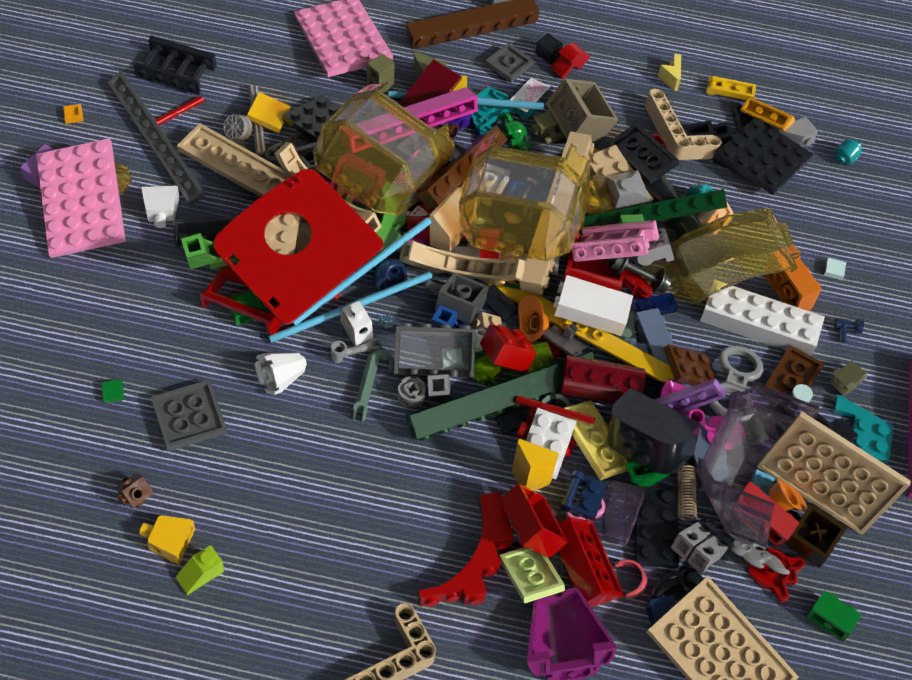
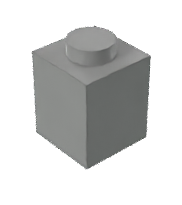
(439, 385)

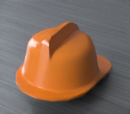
(531, 318)
(787, 496)

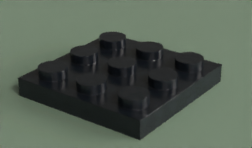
(311, 116)

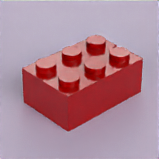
(595, 272)
(533, 520)

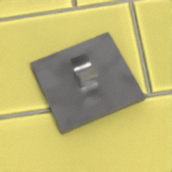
(566, 339)

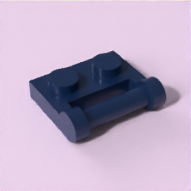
(590, 498)

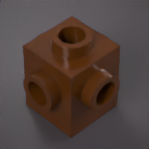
(133, 490)

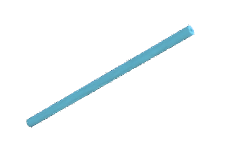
(489, 102)
(366, 267)
(337, 312)

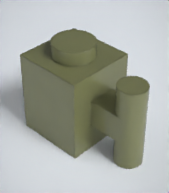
(546, 128)

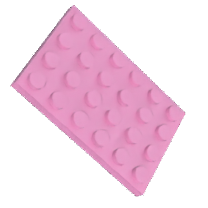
(341, 36)
(80, 198)

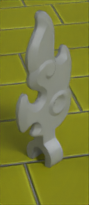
(756, 557)

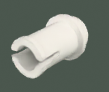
(478, 337)

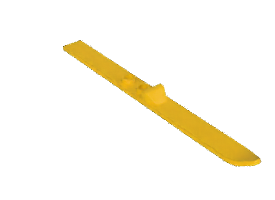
(599, 338)

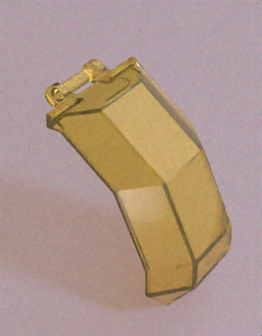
(729, 253)

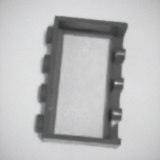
(434, 350)

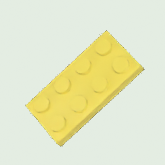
(594, 445)

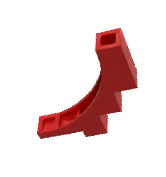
(485, 561)

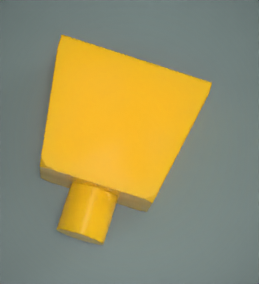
(169, 537)

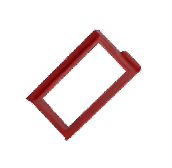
(216, 284)

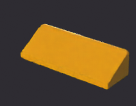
(767, 114)

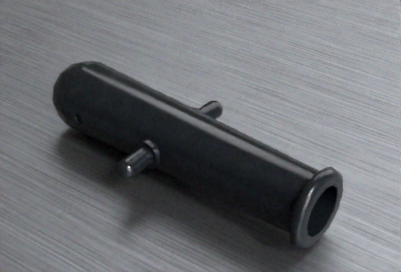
(663, 190)
(207, 227)

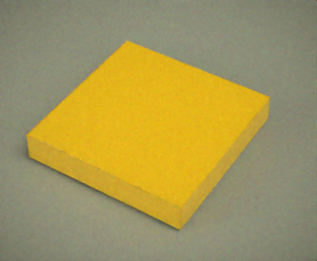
(268, 112)

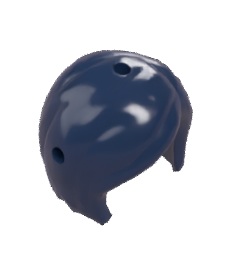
(389, 273)

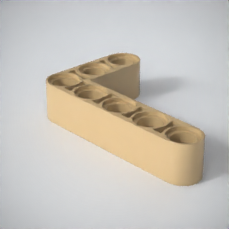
(673, 134)
(411, 654)

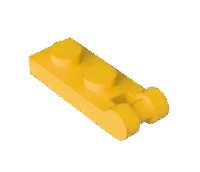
(730, 88)

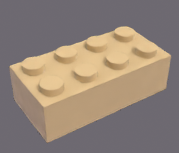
(611, 162)

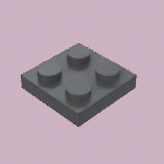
(509, 62)

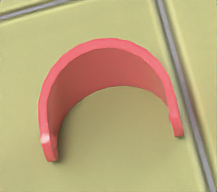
(644, 582)

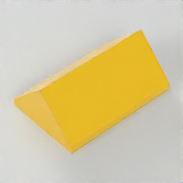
(533, 465)

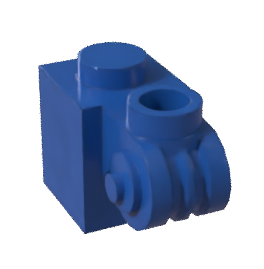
(446, 316)

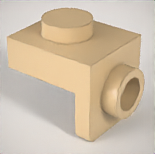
(484, 319)

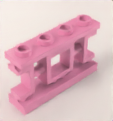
(615, 241)

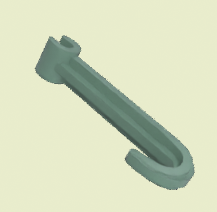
(368, 380)

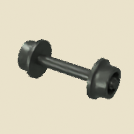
(659, 281)

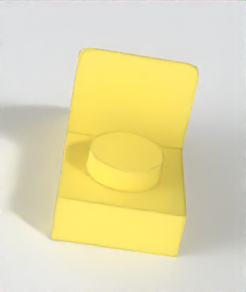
(671, 73)

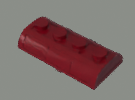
(599, 379)

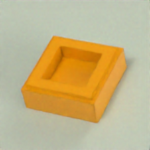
(73, 113)

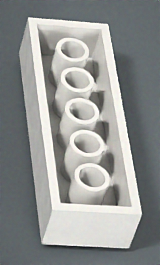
(763, 319)

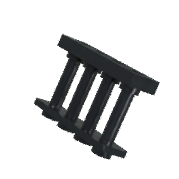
(179, 52)

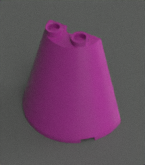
(567, 638)

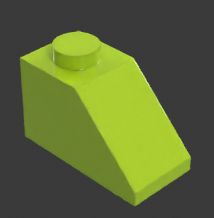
(200, 570)

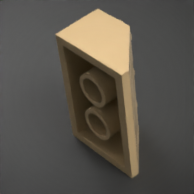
(445, 225)

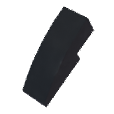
(720, 130)

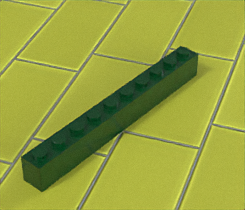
(487, 400)

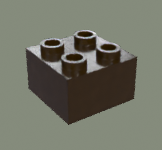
(815, 536)

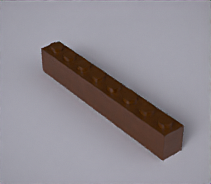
(471, 23)

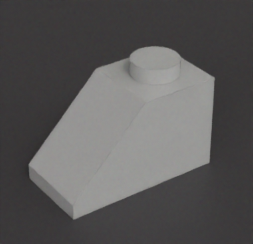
(801, 132)

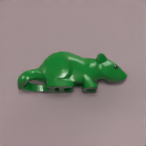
(514, 132)

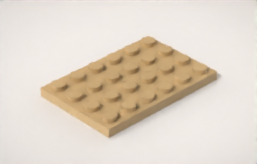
(833, 473)
(715, 641)

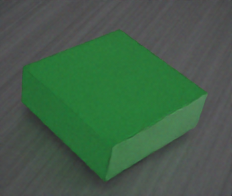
(113, 391)

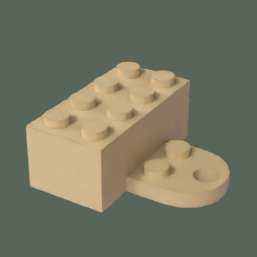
(287, 234)

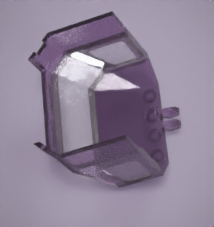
(743, 438)

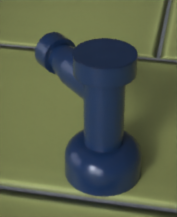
(842, 325)

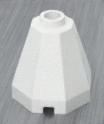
(279, 370)

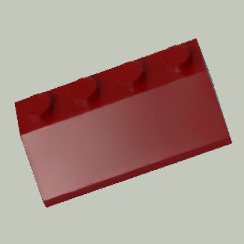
(588, 562)

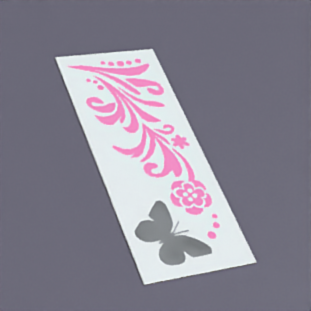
(530, 92)

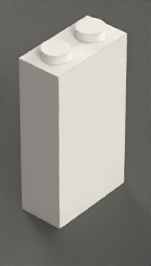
(593, 305)

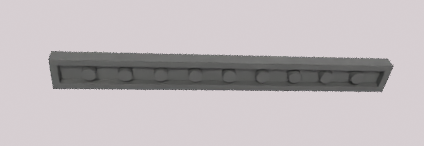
(156, 138)

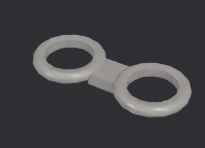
(735, 379)

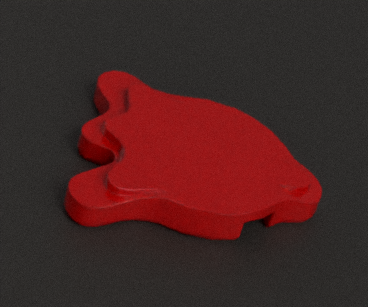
(773, 580)

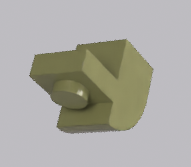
(848, 378)

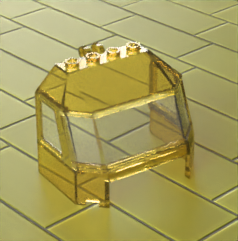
(380, 151)
(524, 201)

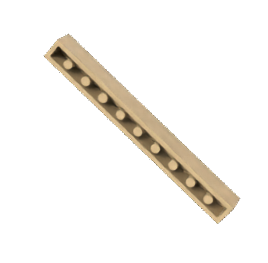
(537, 272)

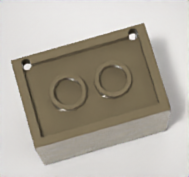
(582, 109)

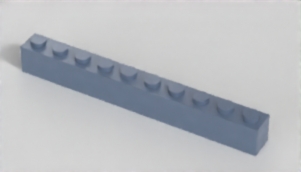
(653, 332)

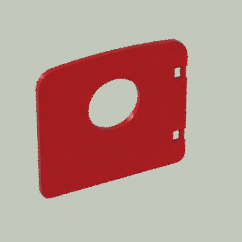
(336, 250)

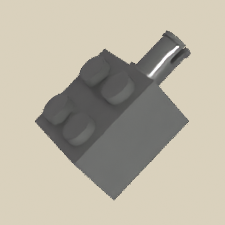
(459, 295)

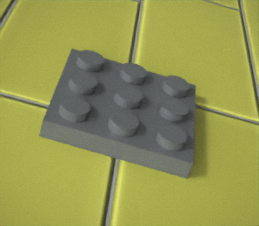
(189, 415)

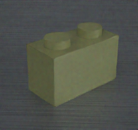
(381, 70)

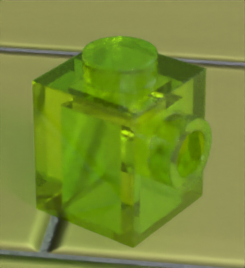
(542, 358)
(486, 371)

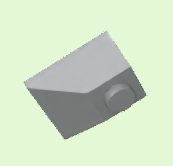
(627, 189)

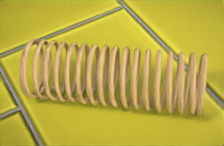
(687, 473)

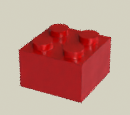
(508, 347)

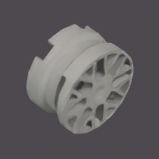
(238, 127)
(412, 392)

